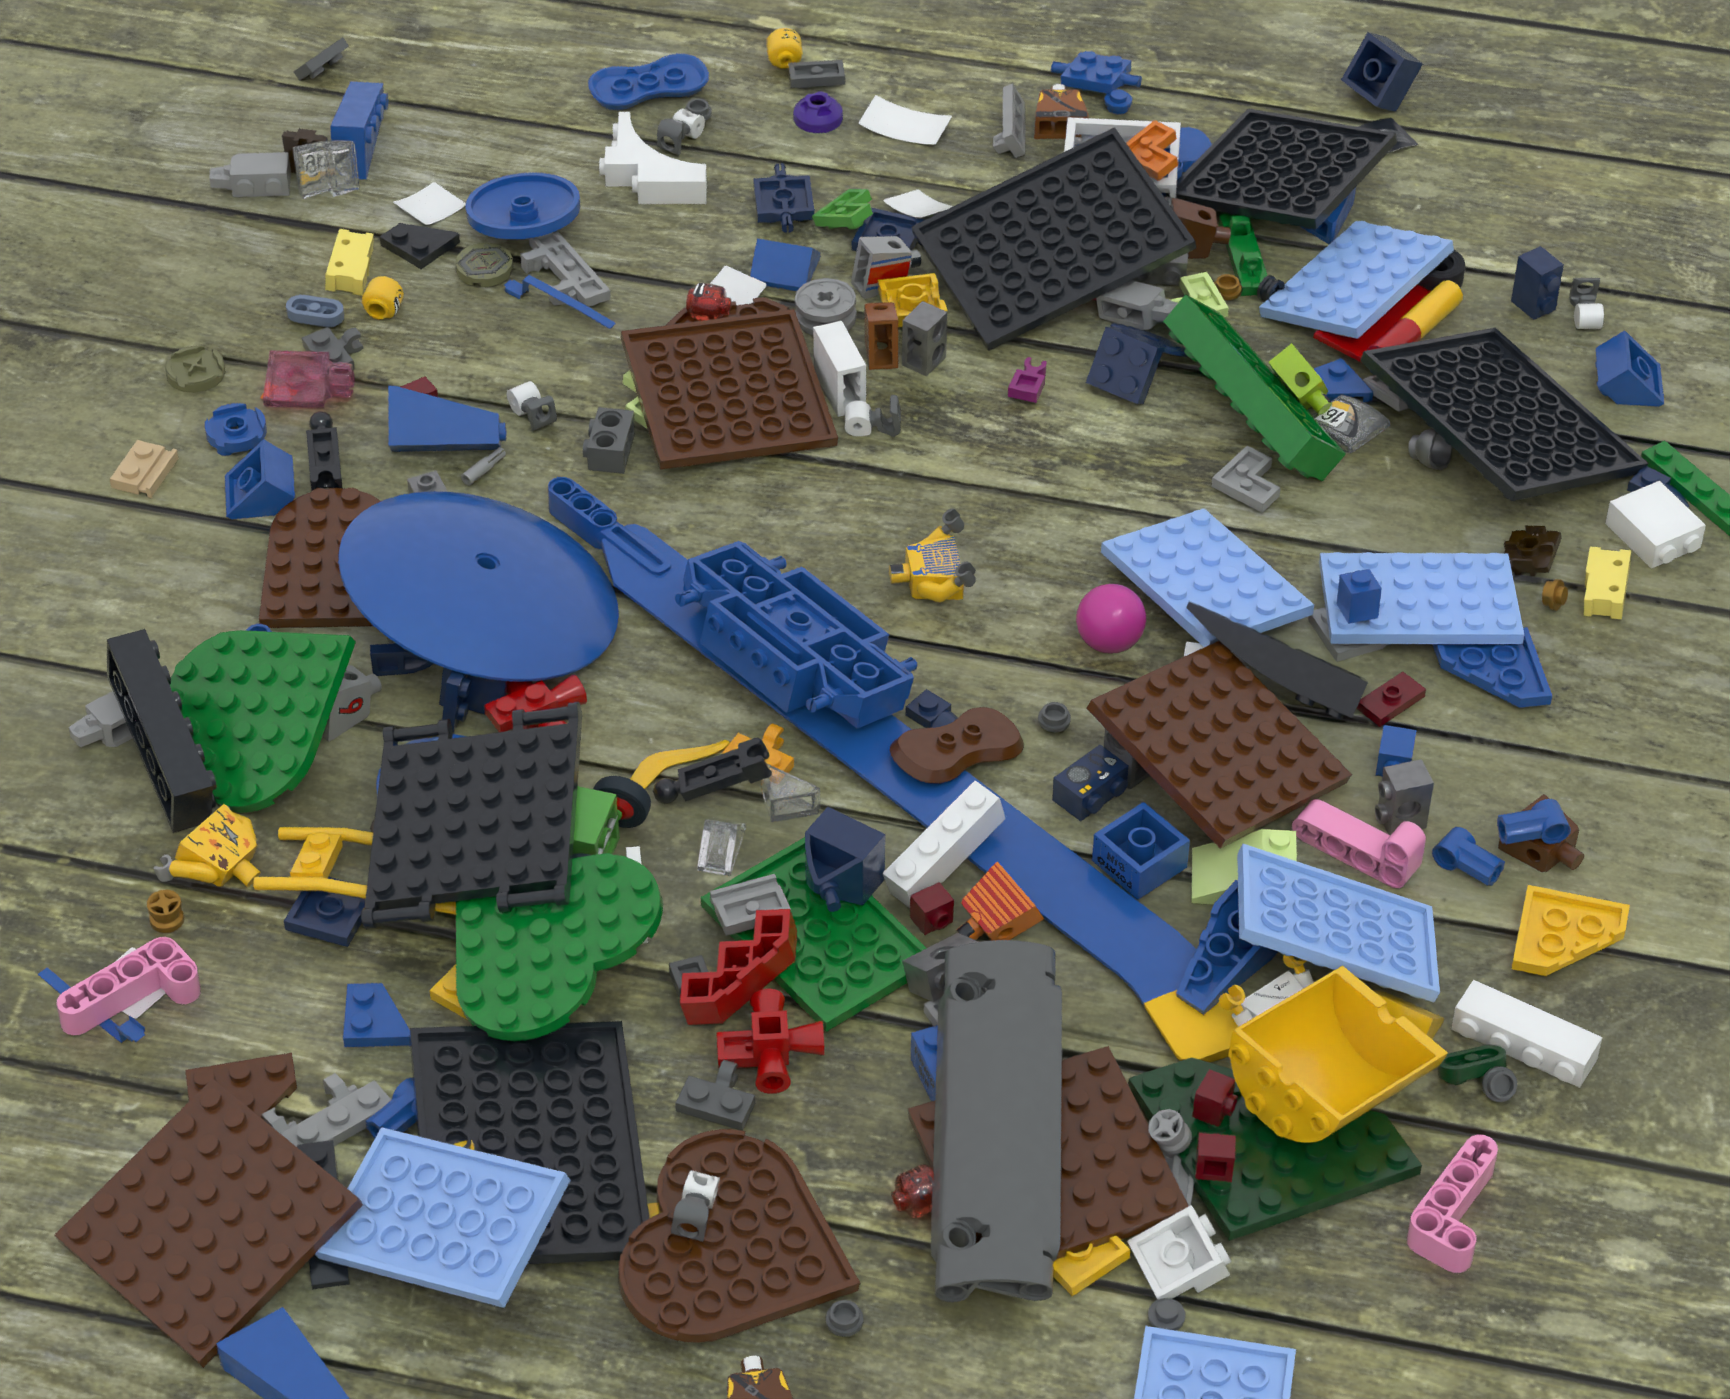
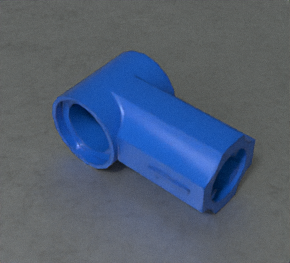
(1542, 821)
(1460, 851)
(396, 1114)

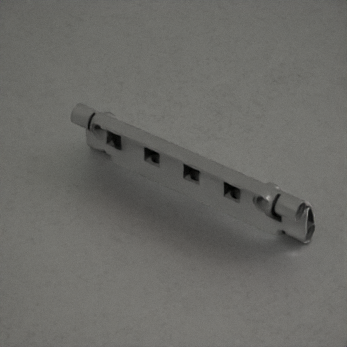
(997, 1122)

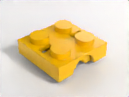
(910, 292)

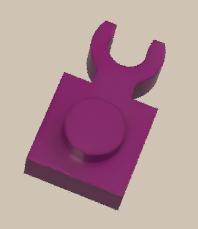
(1028, 383)

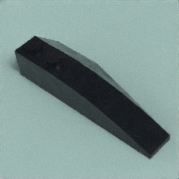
(1293, 668)

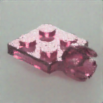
(305, 379)

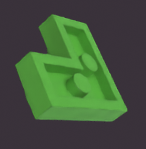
(846, 210)

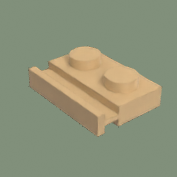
(144, 468)

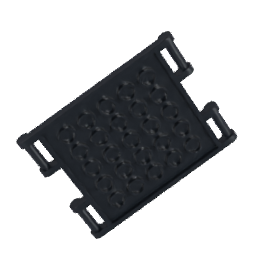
(474, 817)

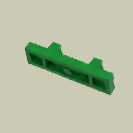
(1244, 253)

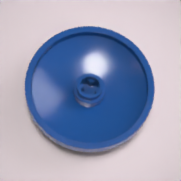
(523, 205)

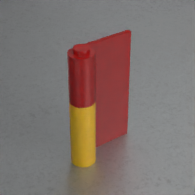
(1402, 324)

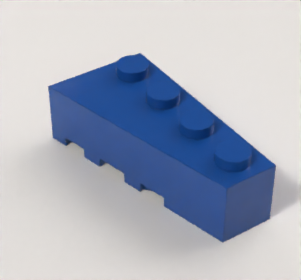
(360, 120)

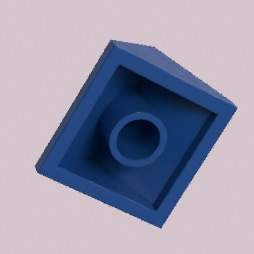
(783, 264)

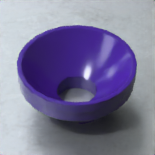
(818, 117)

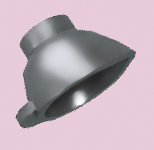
(1430, 449)

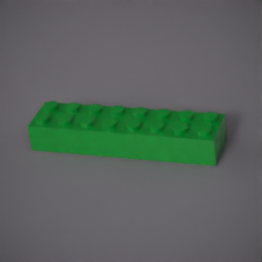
(1253, 389)

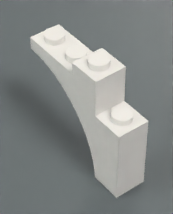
(650, 173)

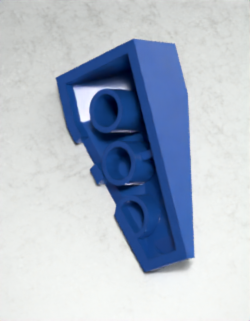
(1221, 956)

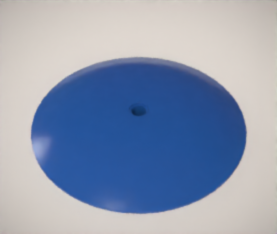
(478, 586)

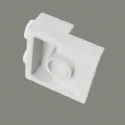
(1180, 1254)

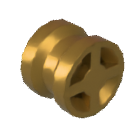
(165, 911)

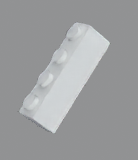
(945, 843)
(1526, 1033)

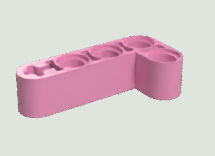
(1382, 856)
(127, 981)
(1435, 1222)

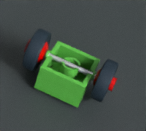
(604, 809)

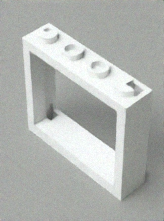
(1091, 128)

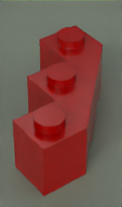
(741, 969)

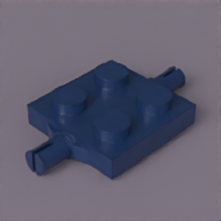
(783, 198)

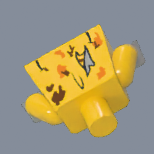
(215, 851)

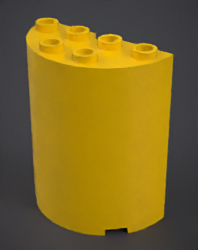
(1326, 1057)

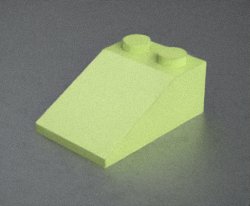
(1218, 868)

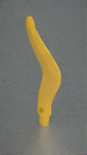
(658, 762)

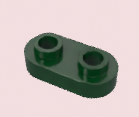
(1471, 1063)

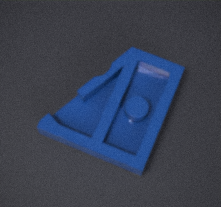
(372, 1018)

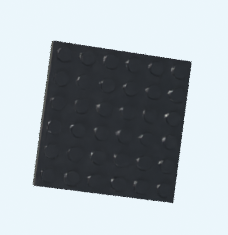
(1283, 167)

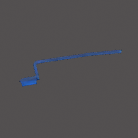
(517, 289)
(129, 1030)

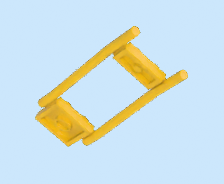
(317, 860)

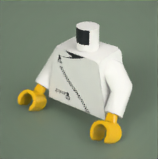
(1269, 995)

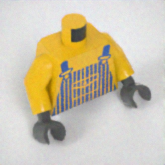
(934, 564)

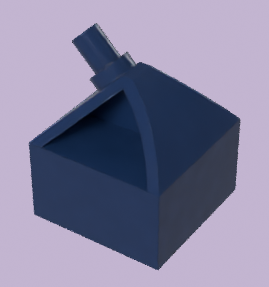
(1381, 71)
(843, 859)

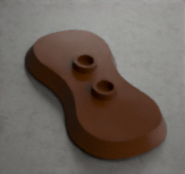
(947, 750)

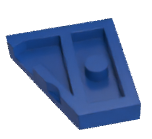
(1343, 380)

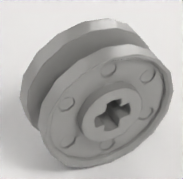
(825, 302)

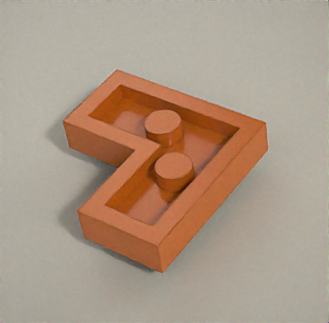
(1149, 149)

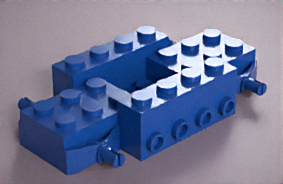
(794, 636)

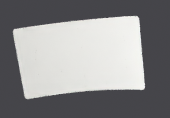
(903, 123)

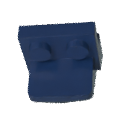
(465, 693)

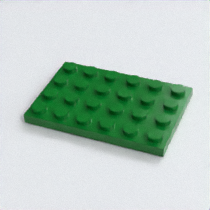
(842, 955)

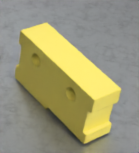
(349, 262)
(1606, 582)

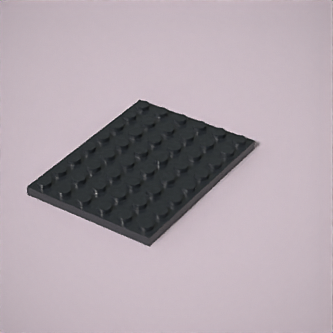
(1052, 238)
(1503, 413)
(546, 1104)

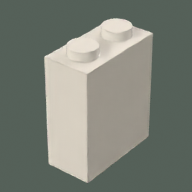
(838, 366)
(1655, 524)

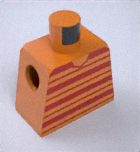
(998, 908)

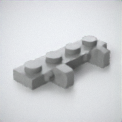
(575, 275)
(337, 1122)

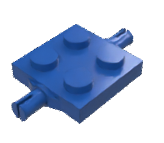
(1096, 72)

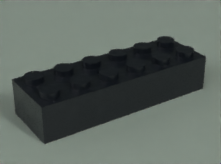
(160, 730)

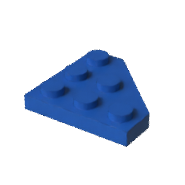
(1501, 669)

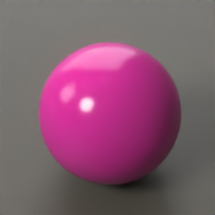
(1111, 618)

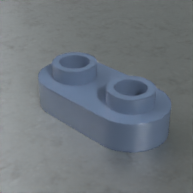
(315, 310)

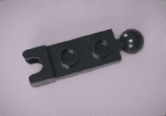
(323, 452)
(716, 773)

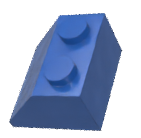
(1628, 372)
(260, 483)

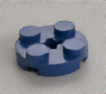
(228, 440)

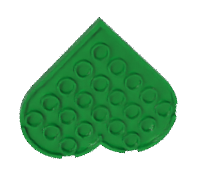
(260, 708)
(540, 962)

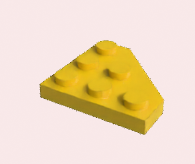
(1564, 929)

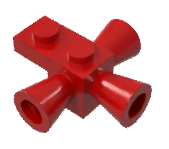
(533, 698)
(769, 1042)

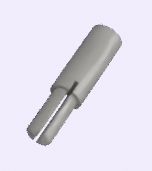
(482, 467)

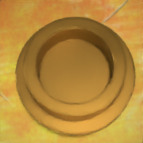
(1228, 286)
(1554, 594)

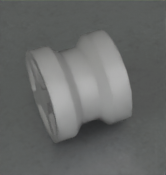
(1170, 1123)

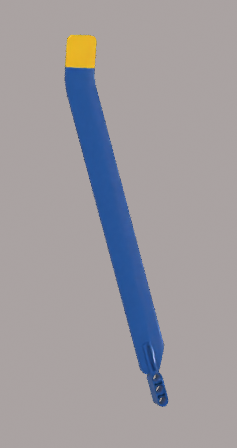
(1060, 883)

